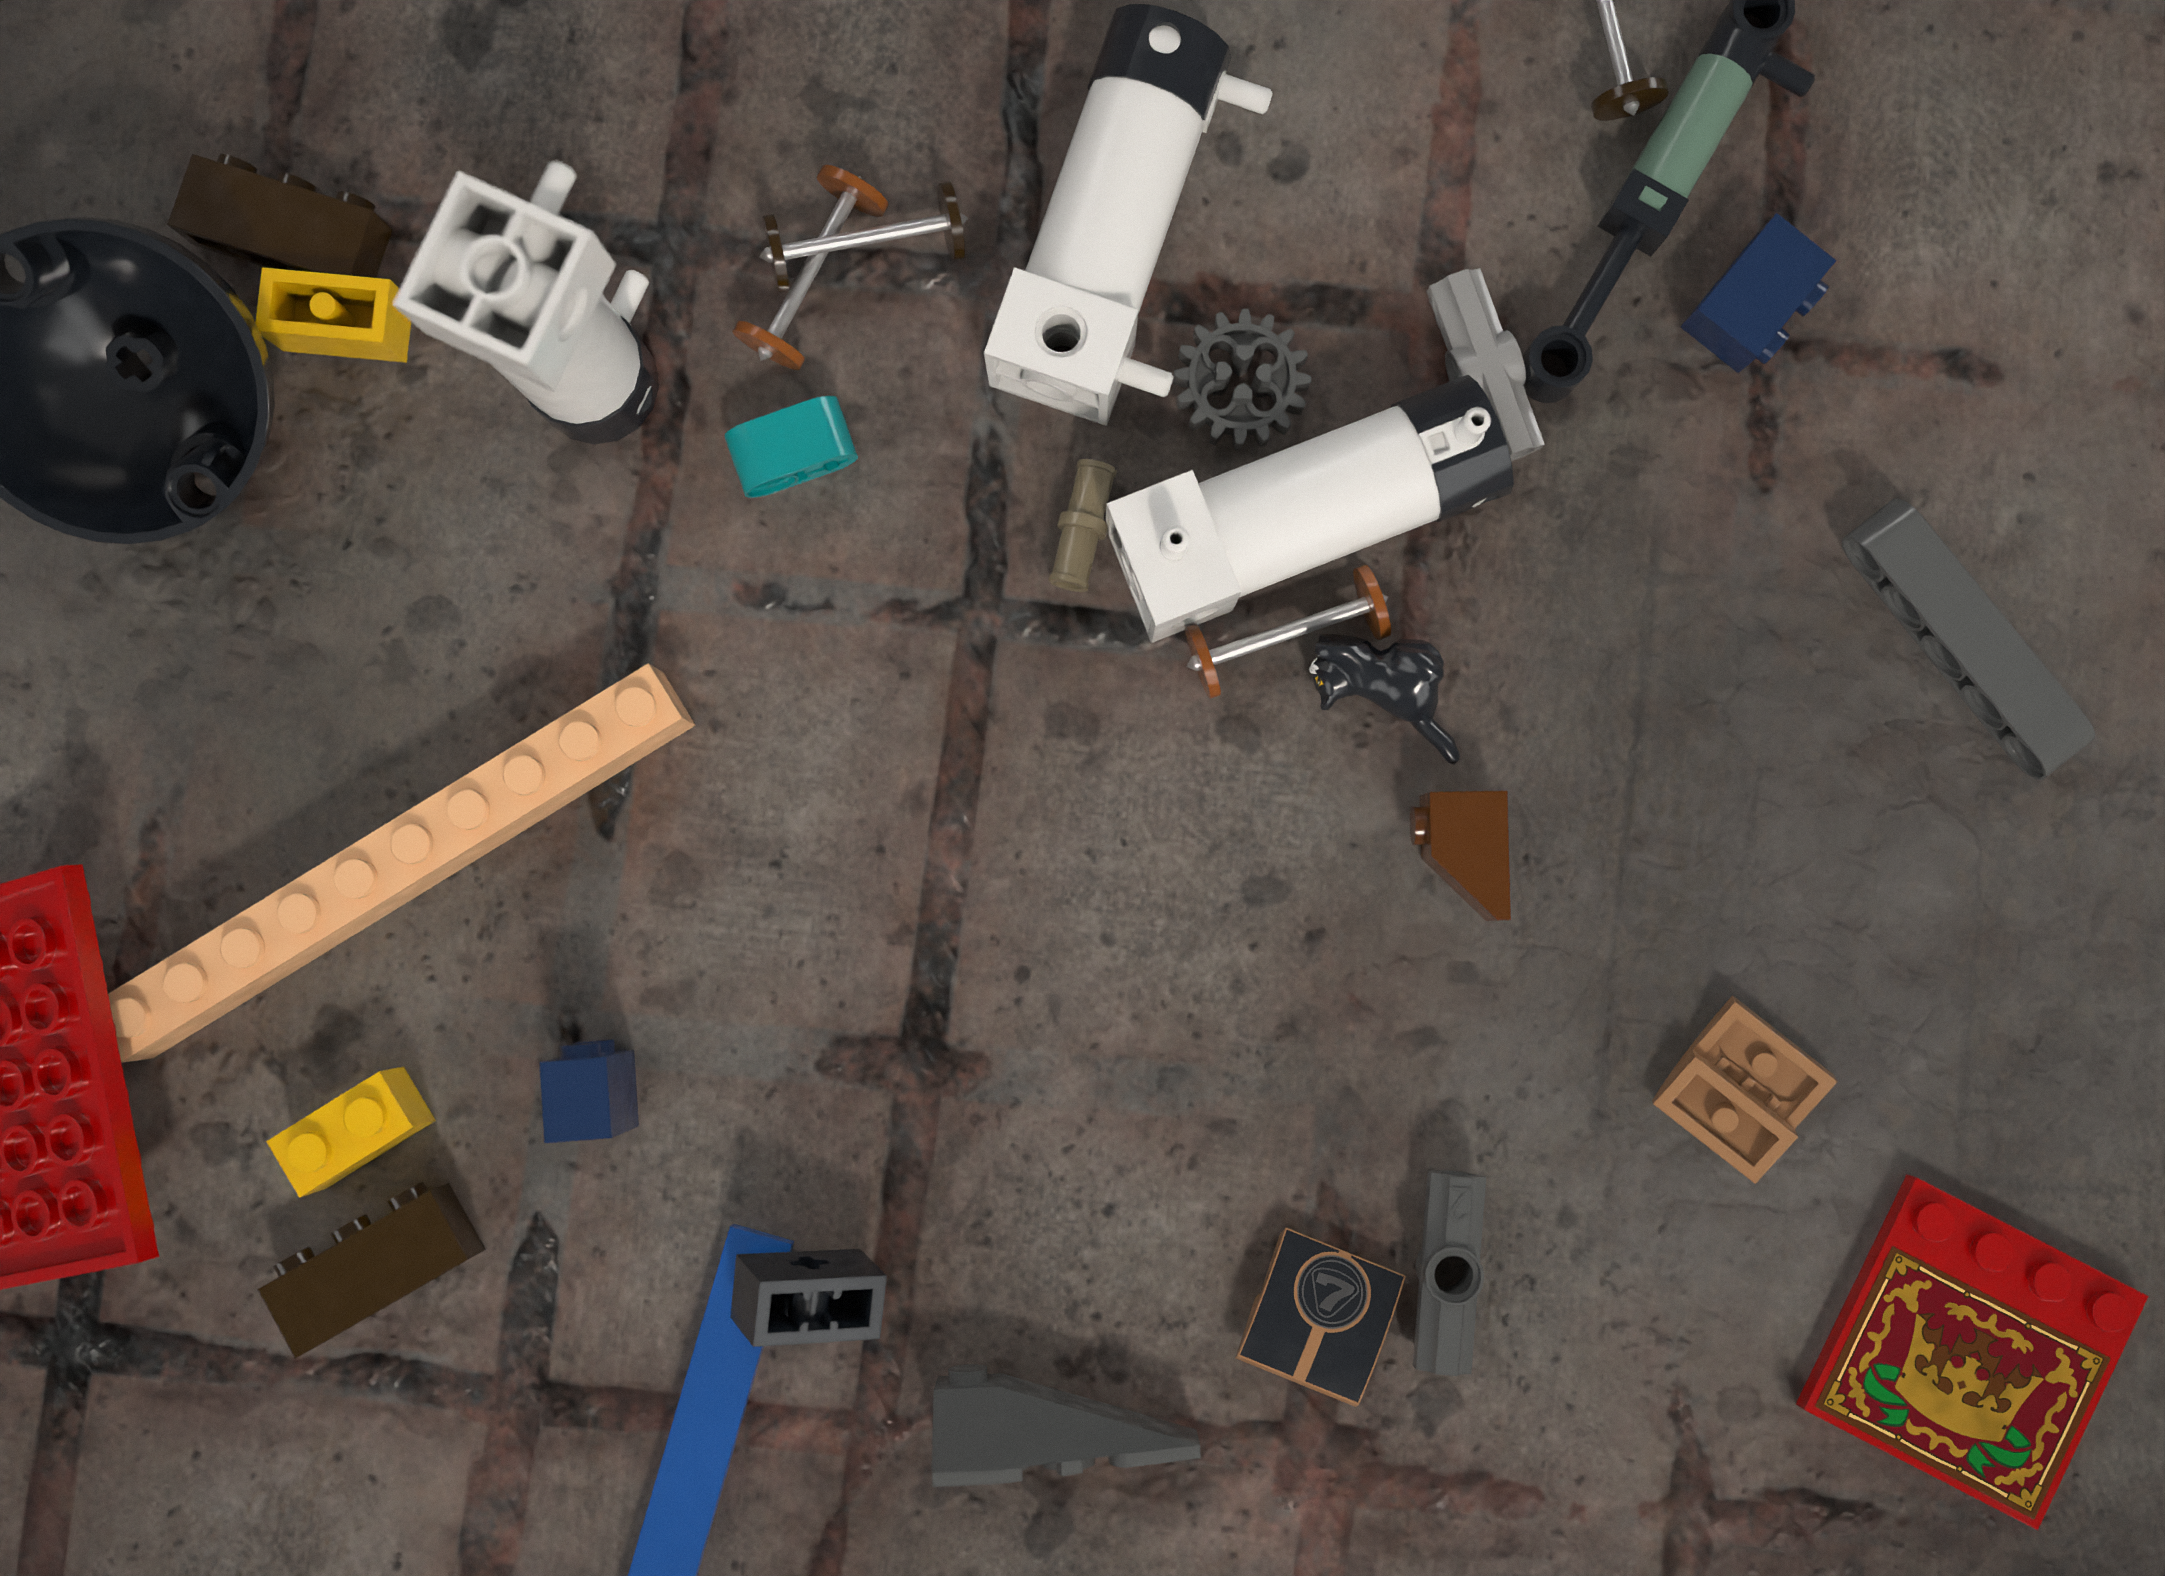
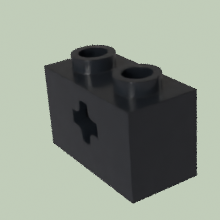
(807, 1297)

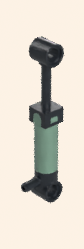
(1668, 171)

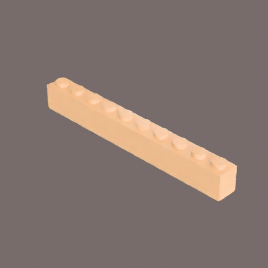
(396, 863)

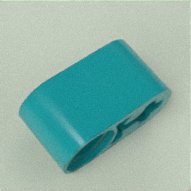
(791, 446)

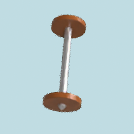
(852, 193)
(1369, 602)

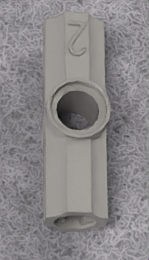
(1486, 354)

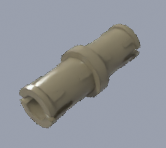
(1082, 525)

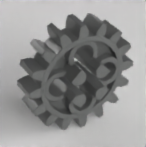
(1276, 381)

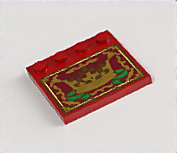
(1972, 1351)

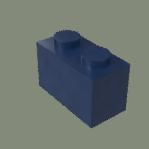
(1758, 295)
(588, 1092)

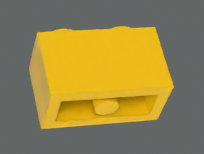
(332, 315)
(350, 1131)

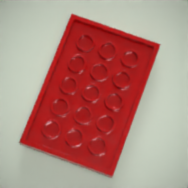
(66, 1122)

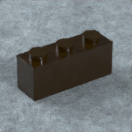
(277, 220)
(369, 1266)

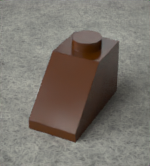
(1467, 846)

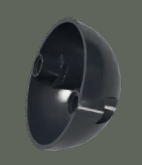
(91, 429)

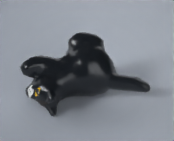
(1396, 679)

